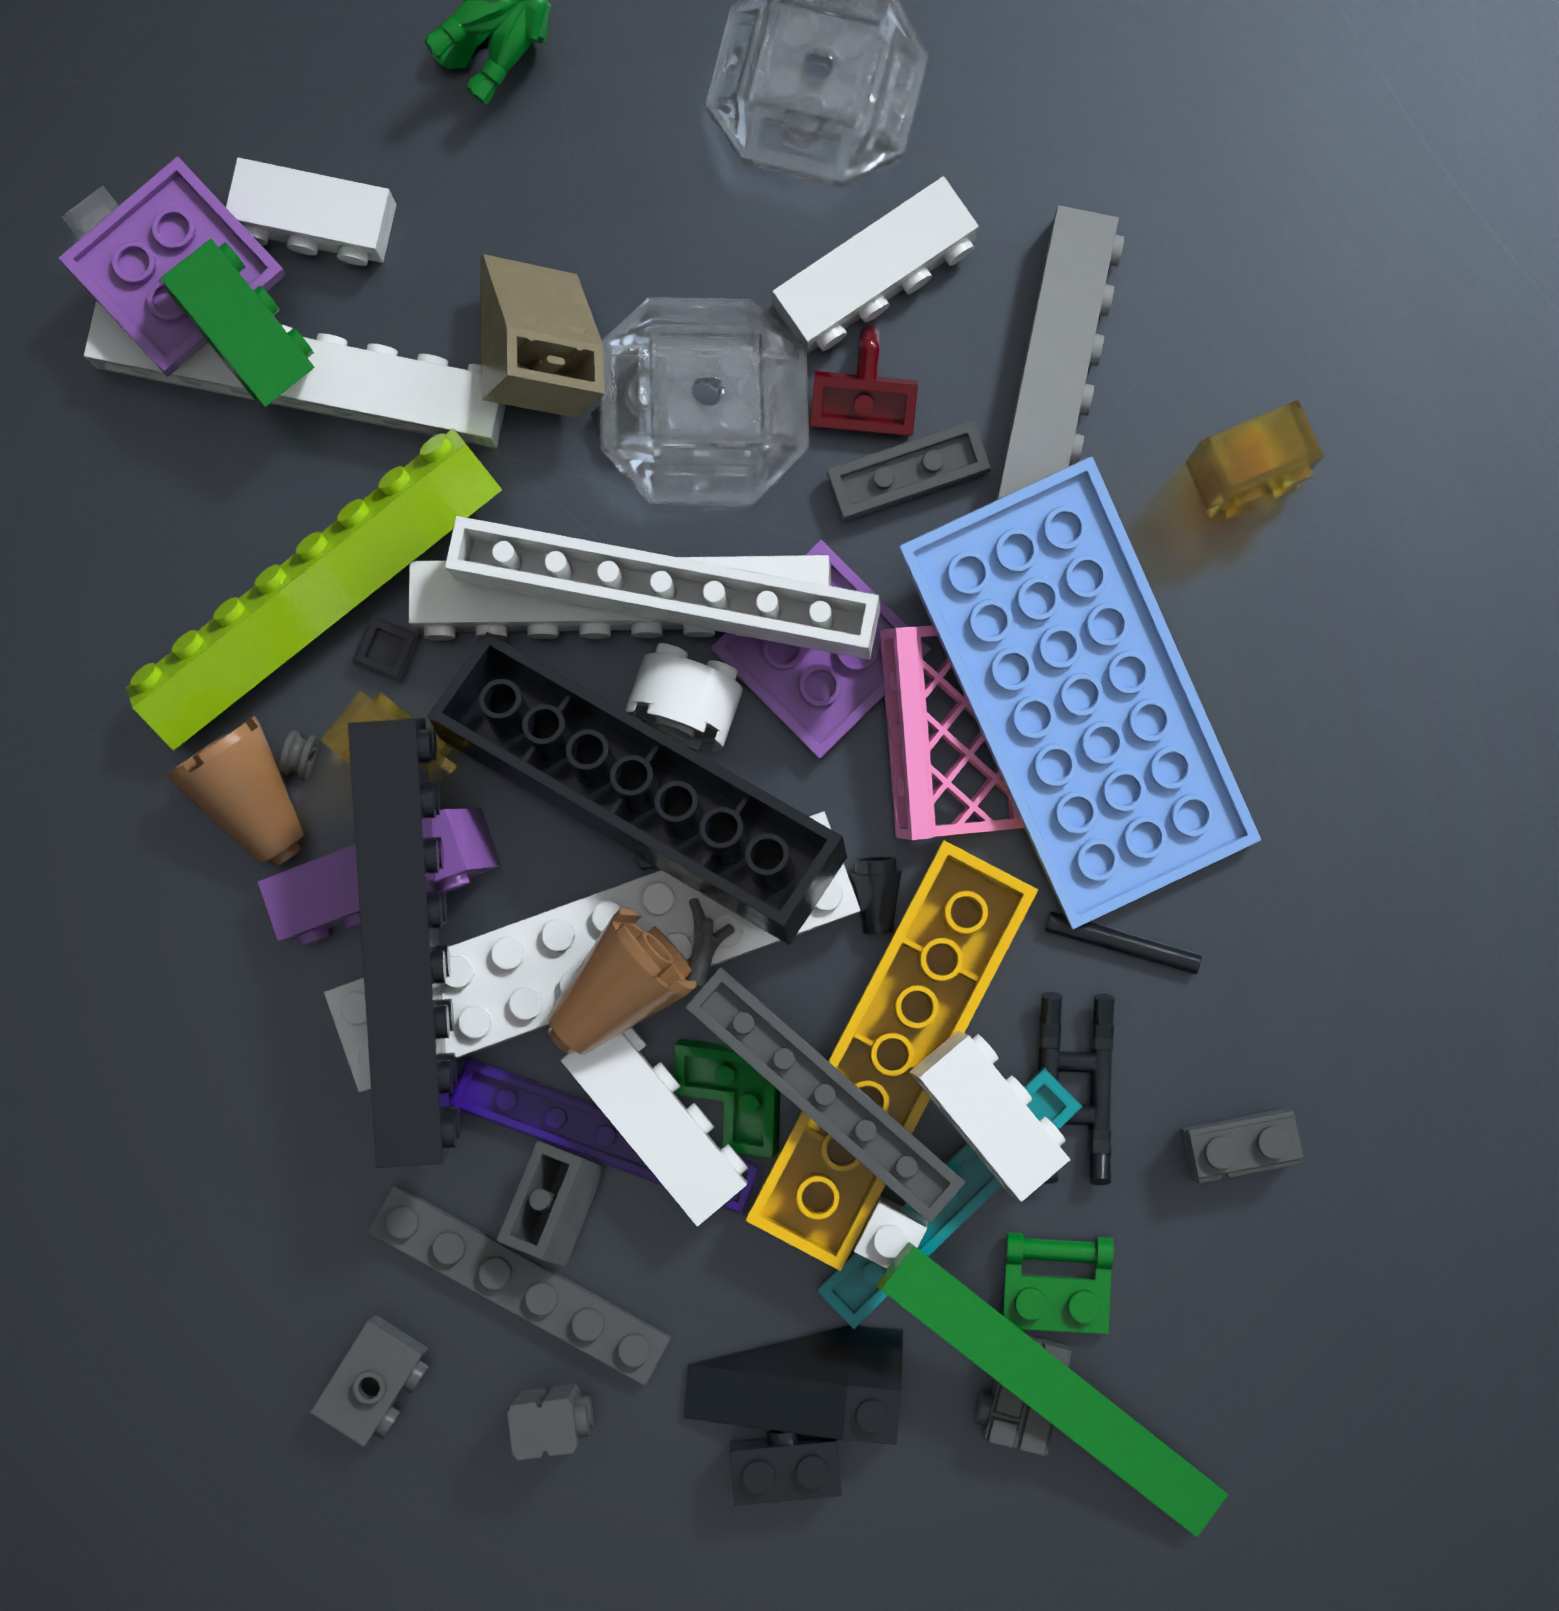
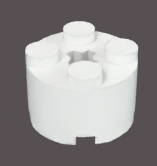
(685, 697)

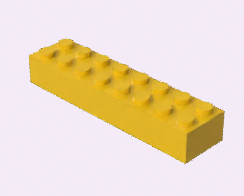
(911, 1005)

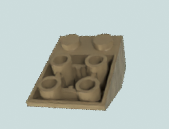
(538, 339)

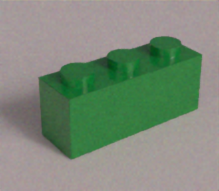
(238, 321)

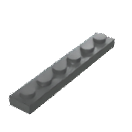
(825, 1095)
(519, 1284)

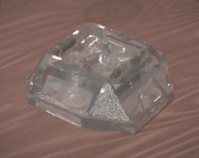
(828, 126)
(692, 450)

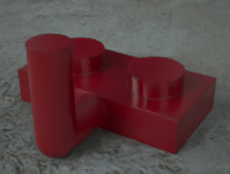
(864, 399)

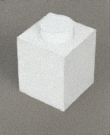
(888, 1232)

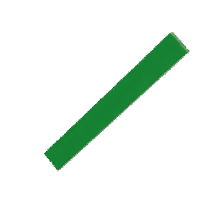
(1051, 1388)

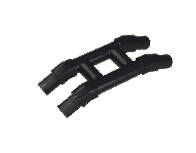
(1096, 1062)

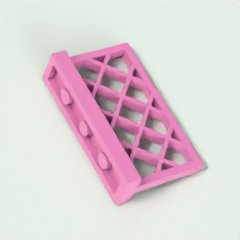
(911, 744)

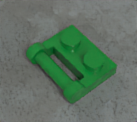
(1057, 1301)

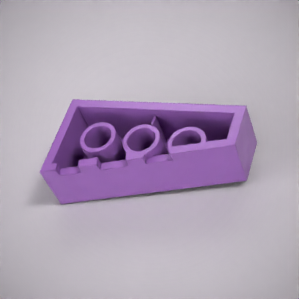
(326, 891)

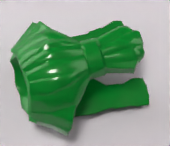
(511, 28)

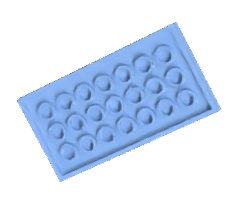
(1080, 692)

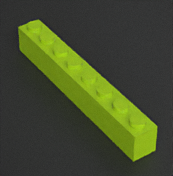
(311, 589)

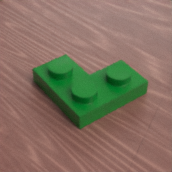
(749, 1099)

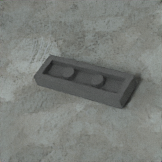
(908, 470)

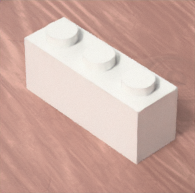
(312, 211)
(991, 1114)

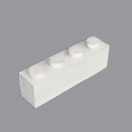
(876, 265)
(658, 1125)

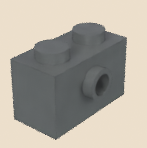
(371, 1380)

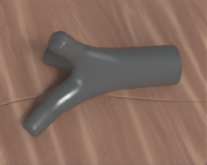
(704, 943)

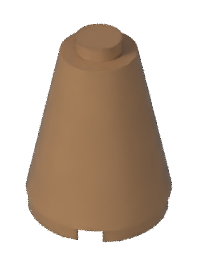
(243, 793)
(618, 985)

